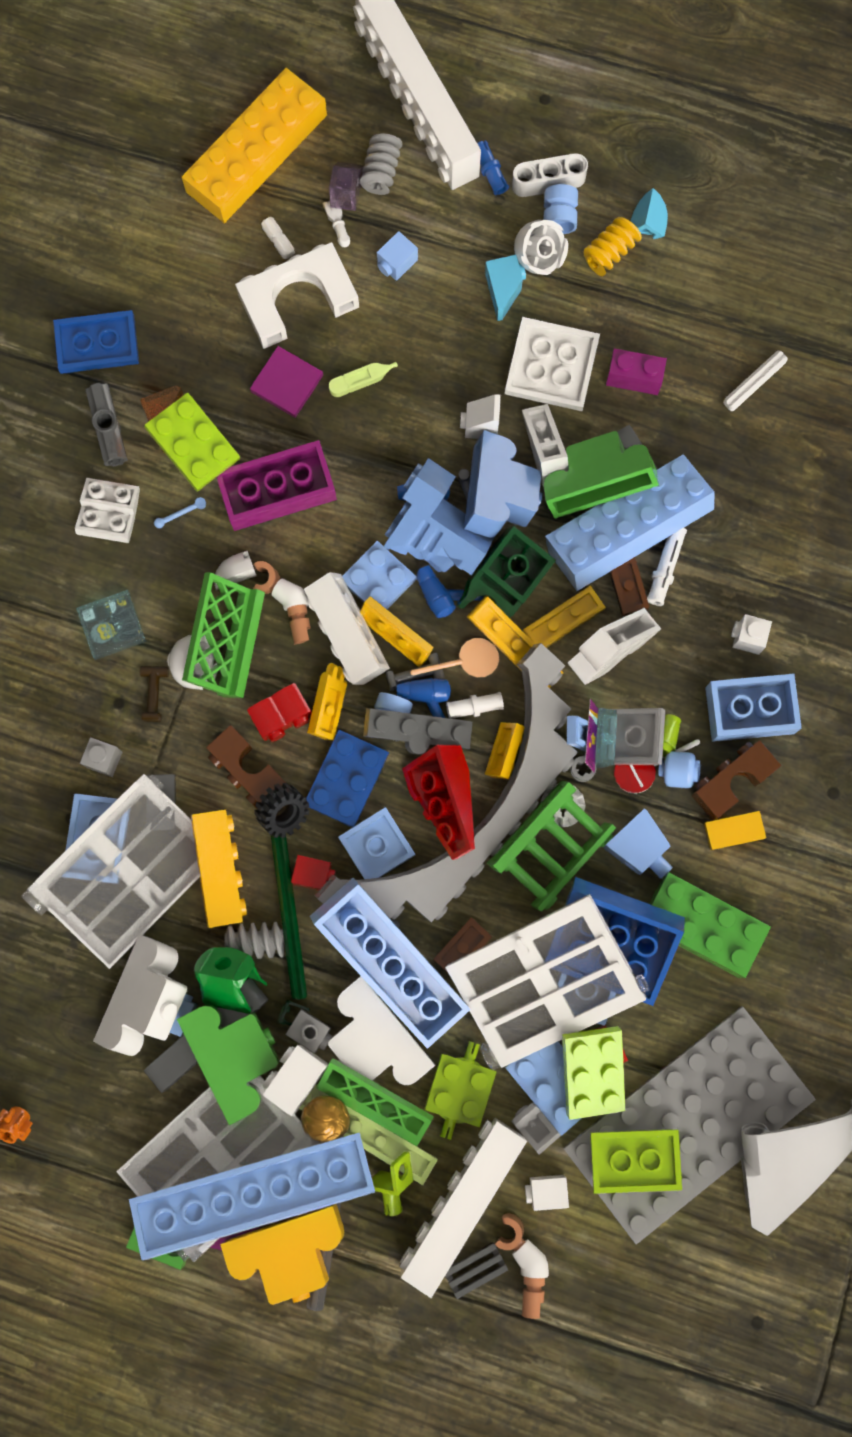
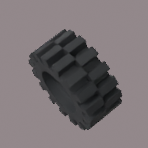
(273, 802)

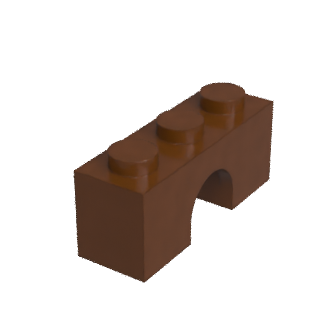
(229, 751)
(754, 763)

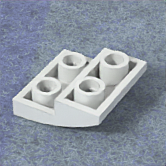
(107, 510)

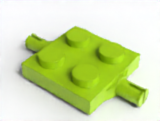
(460, 1090)

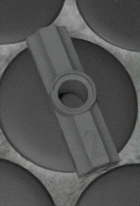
(109, 438)

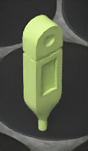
(359, 378)

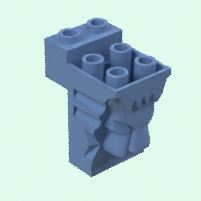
(432, 526)

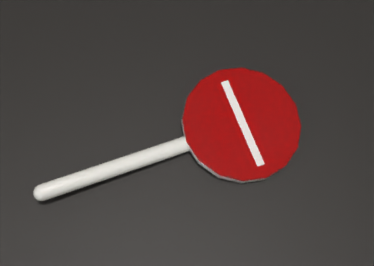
(641, 777)

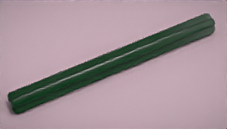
(289, 918)

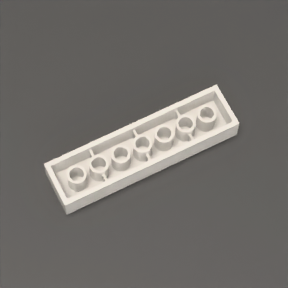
(419, 90)

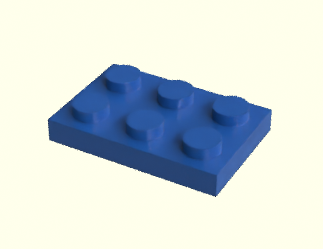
(96, 341)
(346, 778)

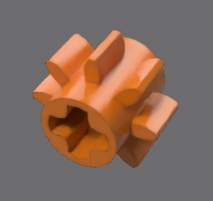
(14, 1124)

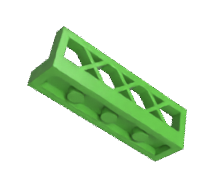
(375, 1102)

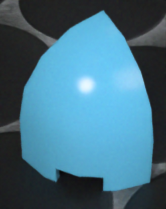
(651, 215)

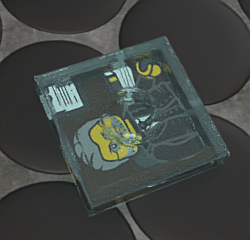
(111, 624)

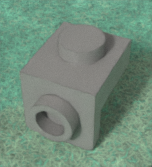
(535, 1127)

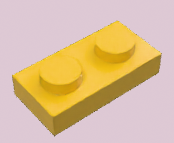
(505, 750)

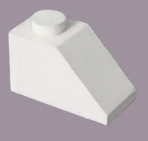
(481, 416)

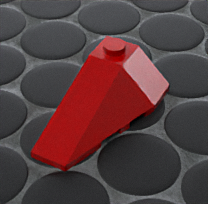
(443, 789)

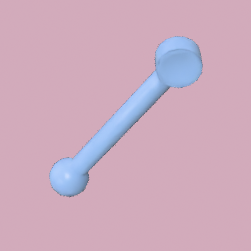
(200, 503)

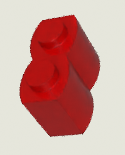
(280, 712)

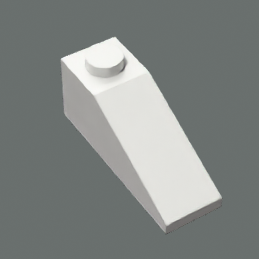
(545, 440)

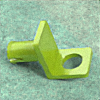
(393, 1184)

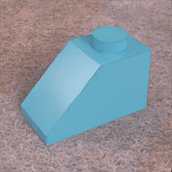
(504, 282)

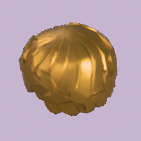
(325, 1119)

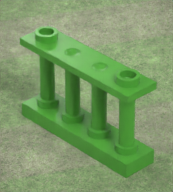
(525, 840)

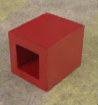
(311, 872)

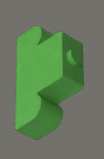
(598, 474)
(230, 1057)

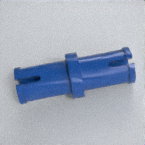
(491, 169)

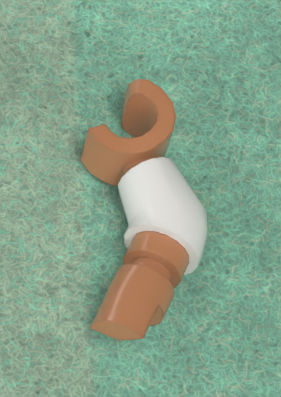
(291, 597)
(532, 1264)

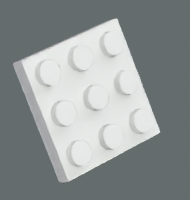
(552, 364)

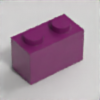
(636, 371)

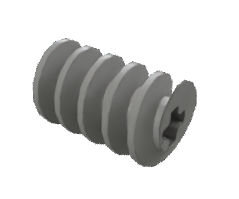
(380, 163)
(256, 940)

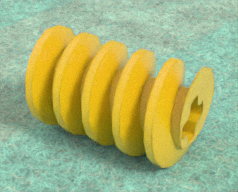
(610, 244)

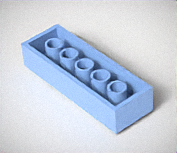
(630, 525)
(389, 962)

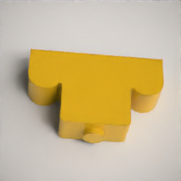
(287, 1253)

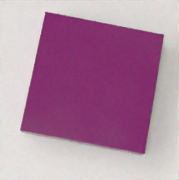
(286, 381)

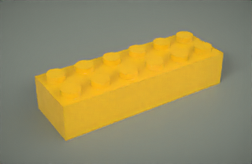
(255, 145)

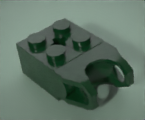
(498, 581)

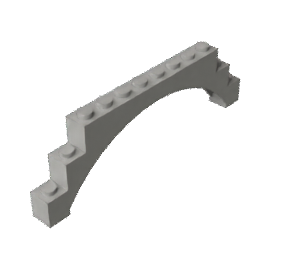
(538, 763)

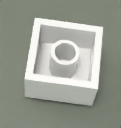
(295, 1078)

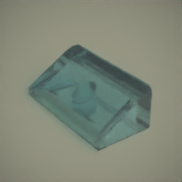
(606, 737)

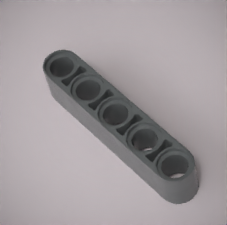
(180, 1058)

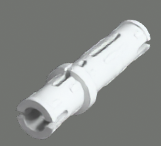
(663, 576)

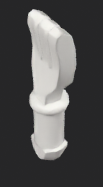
(335, 216)

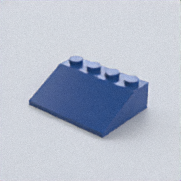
(642, 931)

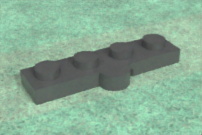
(417, 730)

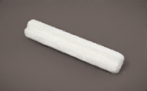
(755, 380)

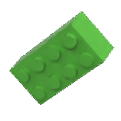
(712, 926)

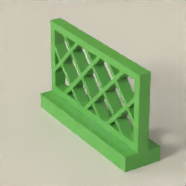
(239, 641)

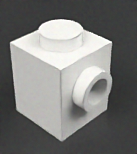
(751, 634)

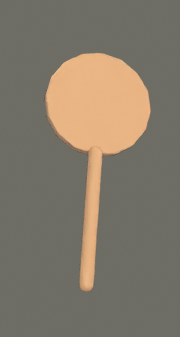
(477, 658)

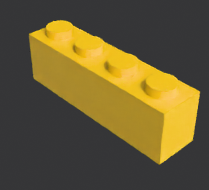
(217, 868)

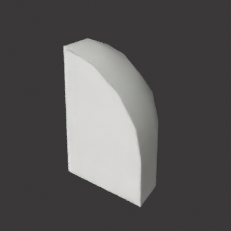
(236, 568)

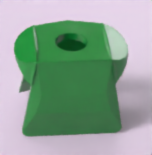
(221, 976)

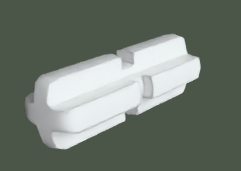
(280, 240)

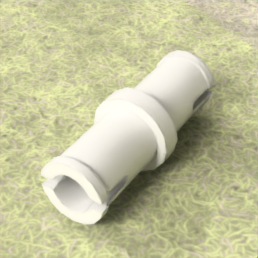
(474, 705)

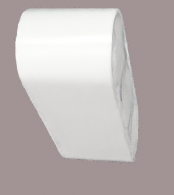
(558, 166)

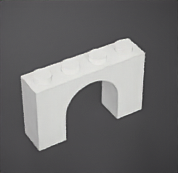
(317, 267)

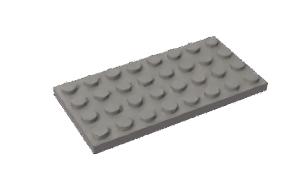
(708, 1096)

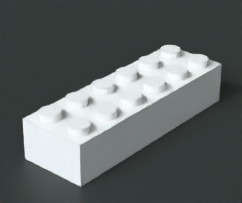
(462, 1207)

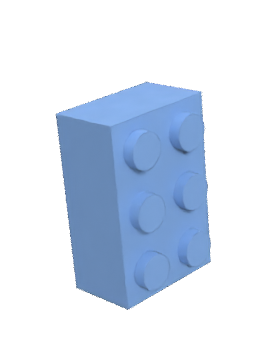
(753, 707)

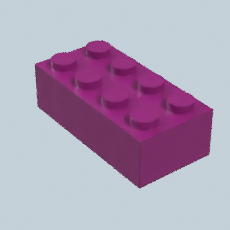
(276, 485)

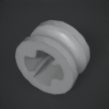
(586, 777)

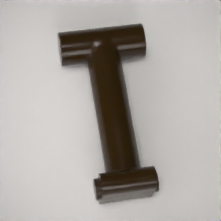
(154, 674)

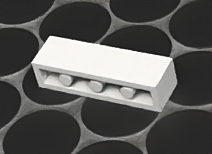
(346, 629)

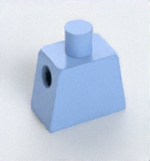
(641, 846)

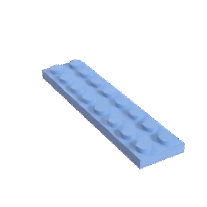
(251, 1196)

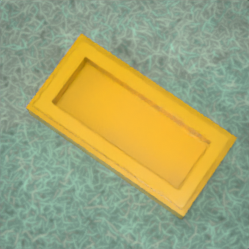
(735, 830)

